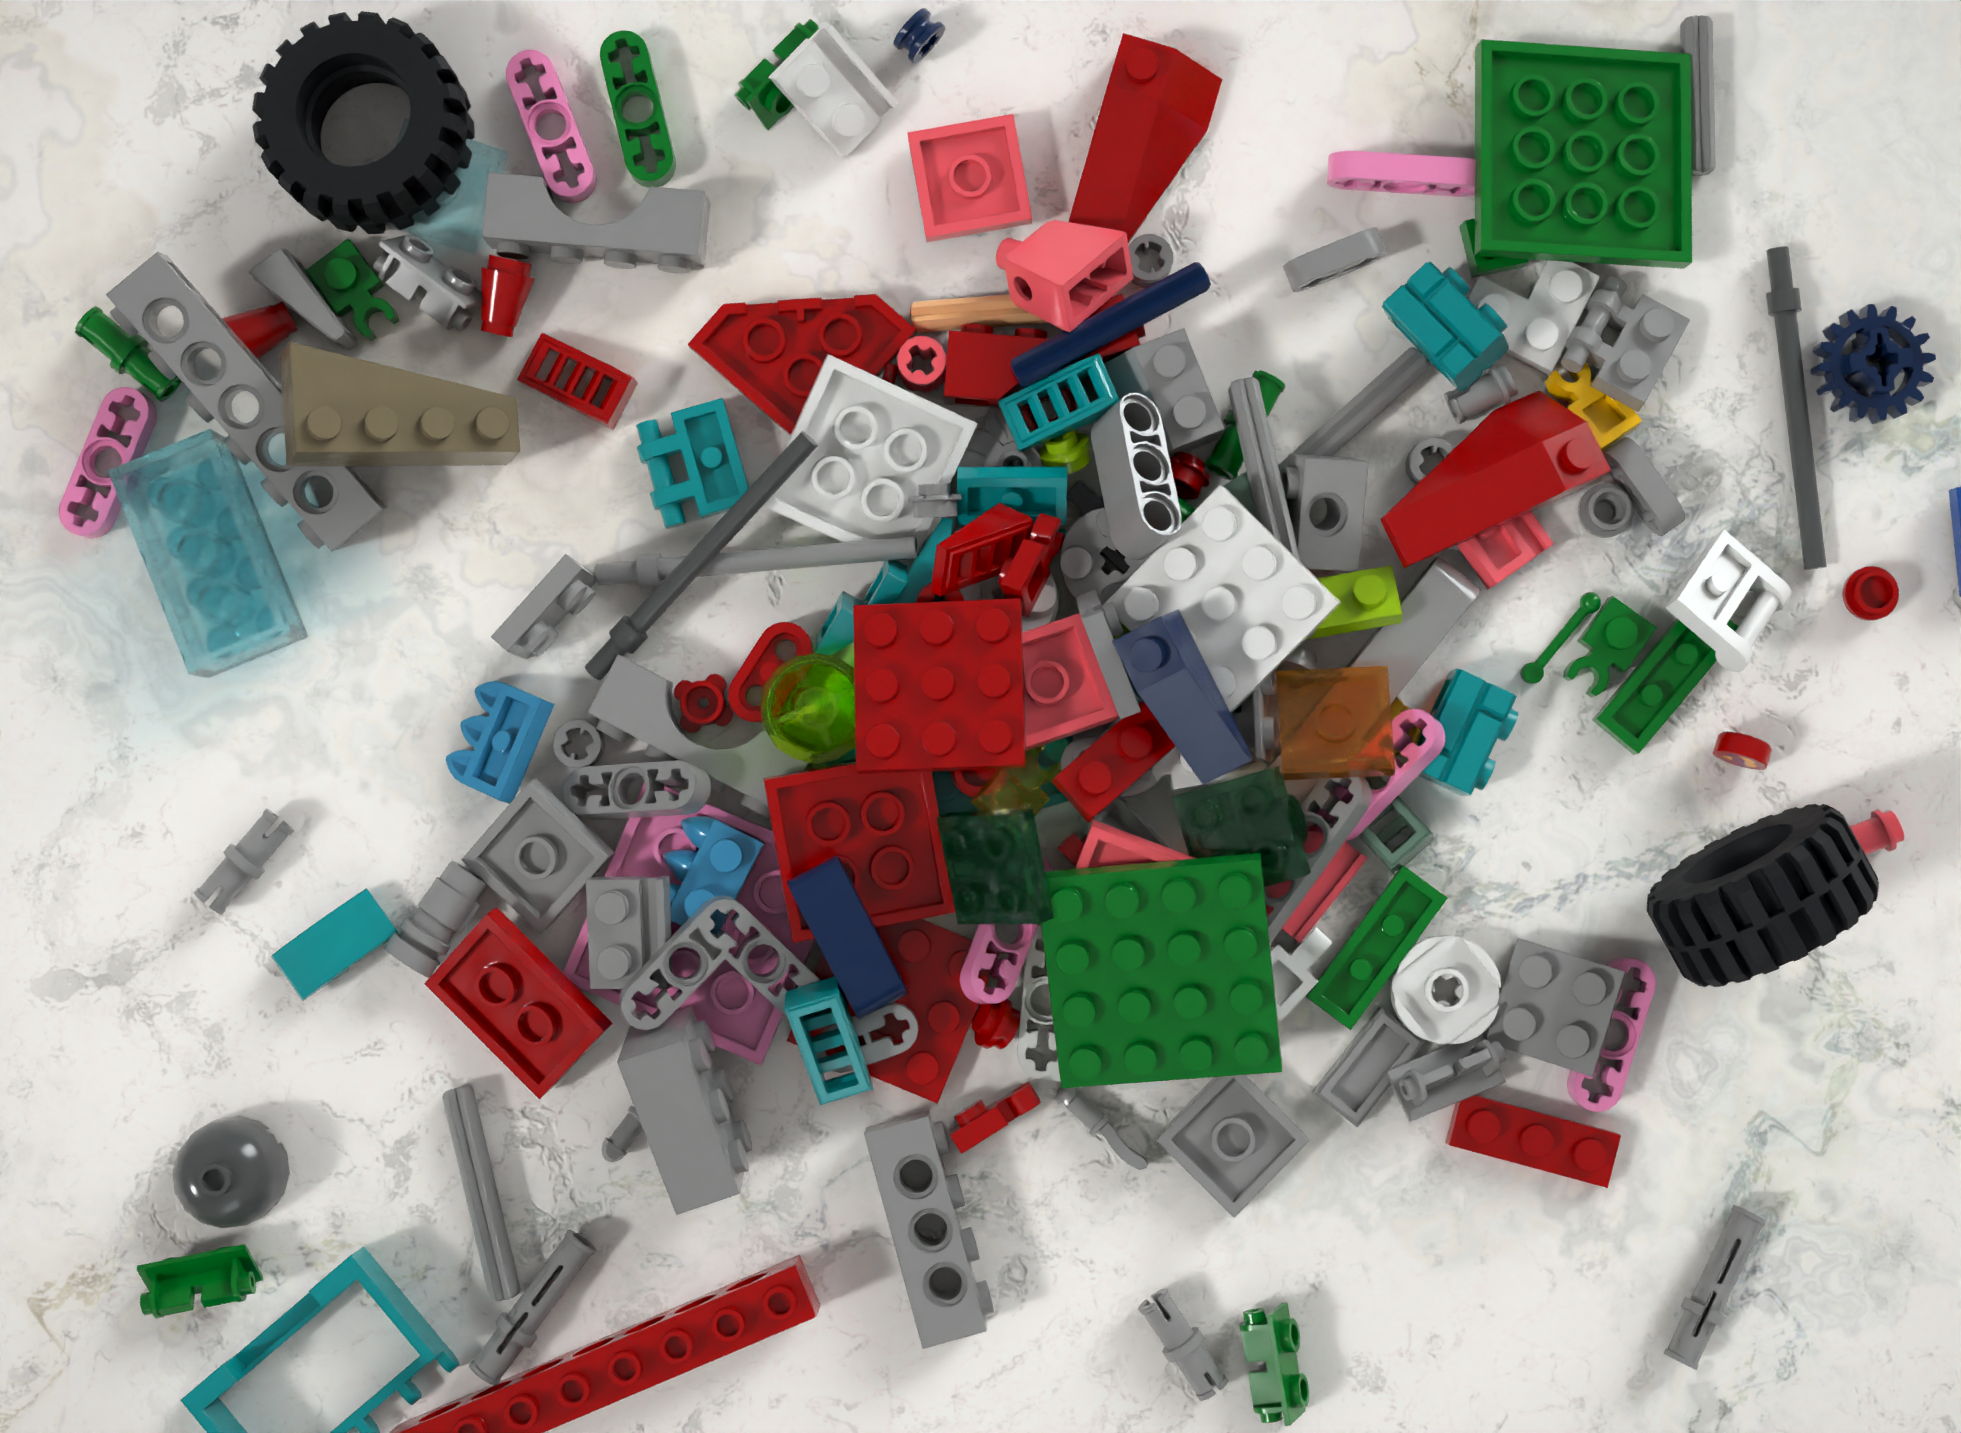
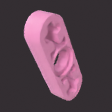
(550, 86)
(1402, 173)
(106, 420)
(1418, 759)
(1003, 970)
(1624, 1054)

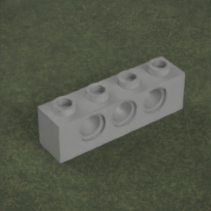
(937, 1314)

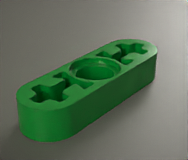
(615, 76)

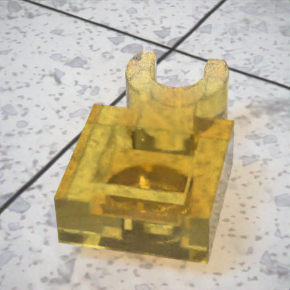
(1017, 786)

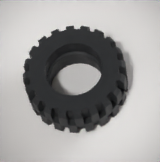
(319, 72)
(1763, 896)

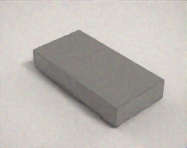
(1359, 1073)

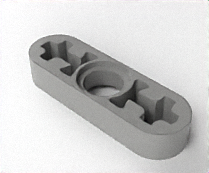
(654, 801)

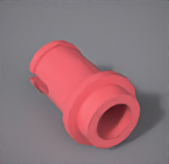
(1878, 832)

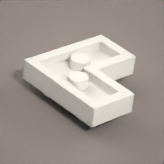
(1548, 315)

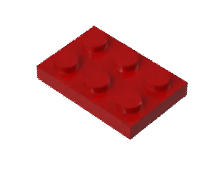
(518, 1003)

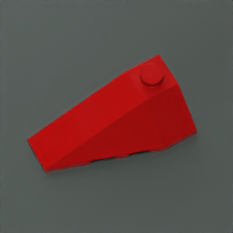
(1144, 133)

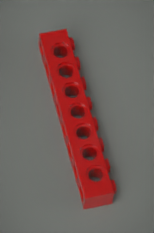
(633, 1357)

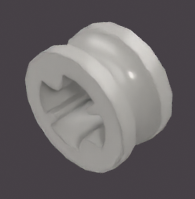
(1165, 259)
(1415, 459)
(563, 738)

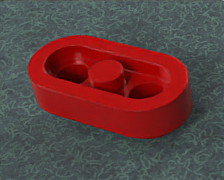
(761, 664)

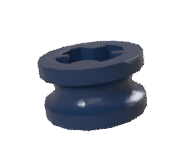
(919, 35)

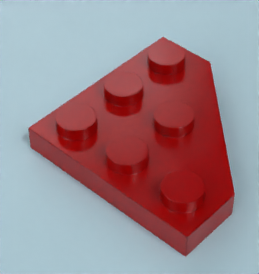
(779, 347)

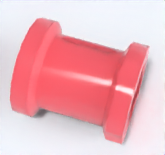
(925, 348)

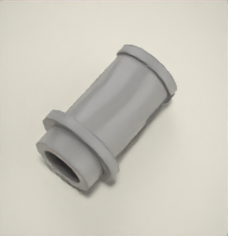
(1484, 393)

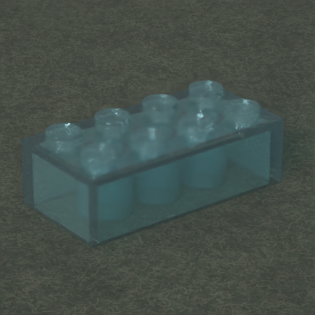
(207, 554)

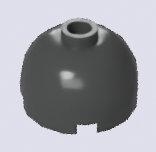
(230, 1172)

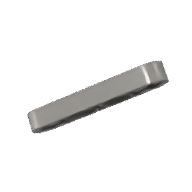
(1334, 836)

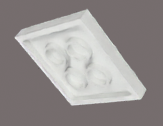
(869, 457)
(1235, 590)

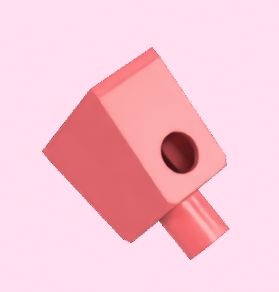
(1065, 270)

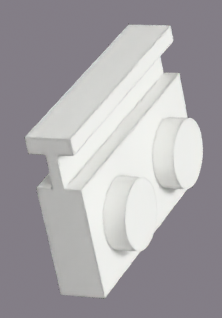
(833, 89)

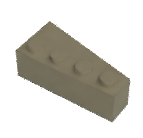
(380, 415)

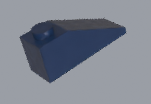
(1183, 695)

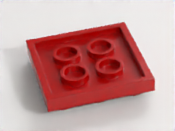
(939, 686)
(878, 829)
(930, 967)

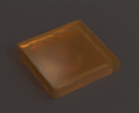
(1335, 723)

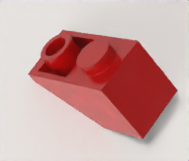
(980, 364)

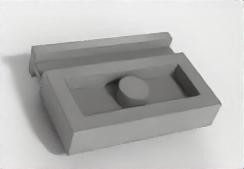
(1101, 627)
(626, 927)

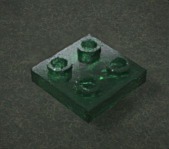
(1247, 818)
(995, 867)

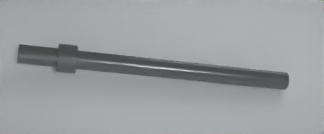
(1783, 304)
(631, 631)

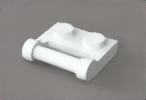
(1715, 591)

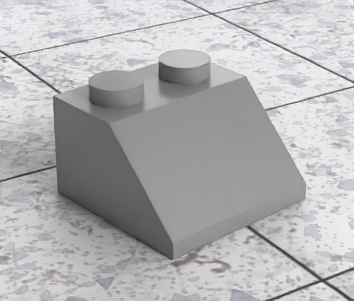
(1173, 380)

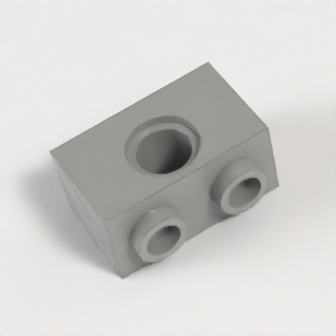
(1342, 485)

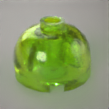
(810, 707)

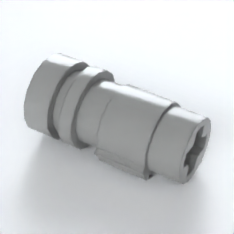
(440, 913)

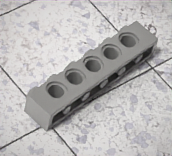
(162, 284)

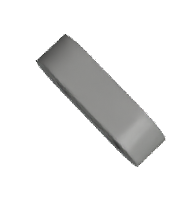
(1335, 259)
(1645, 486)
(882, 1047)

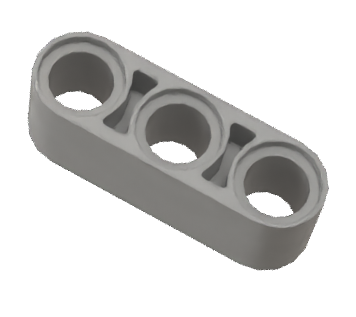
(1136, 476)

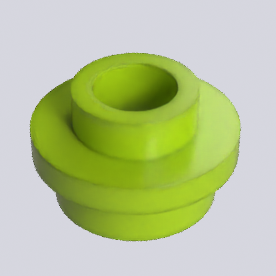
(1067, 451)

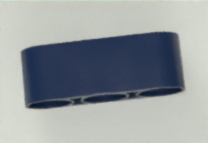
(847, 937)

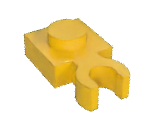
(1605, 416)

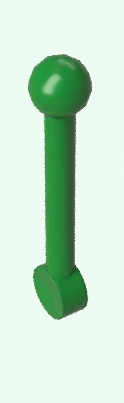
(1533, 672)

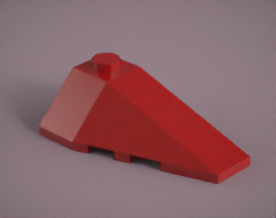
(1499, 472)

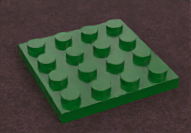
(1583, 154)
(1161, 971)

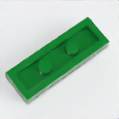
(1656, 687)
(1376, 947)

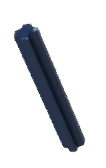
(1110, 324)

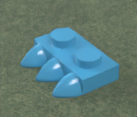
(501, 740)
(715, 870)

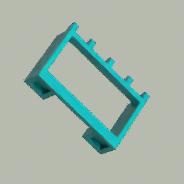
(215, 1417)

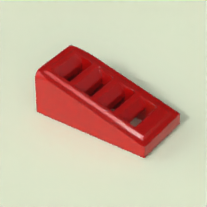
(615, 399)
(982, 547)

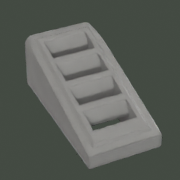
(288, 281)

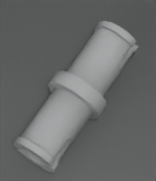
(243, 861)
(1183, 1344)

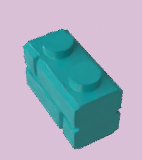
(1447, 325)
(1472, 719)

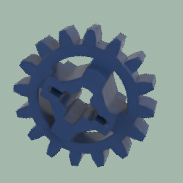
(1894, 355)

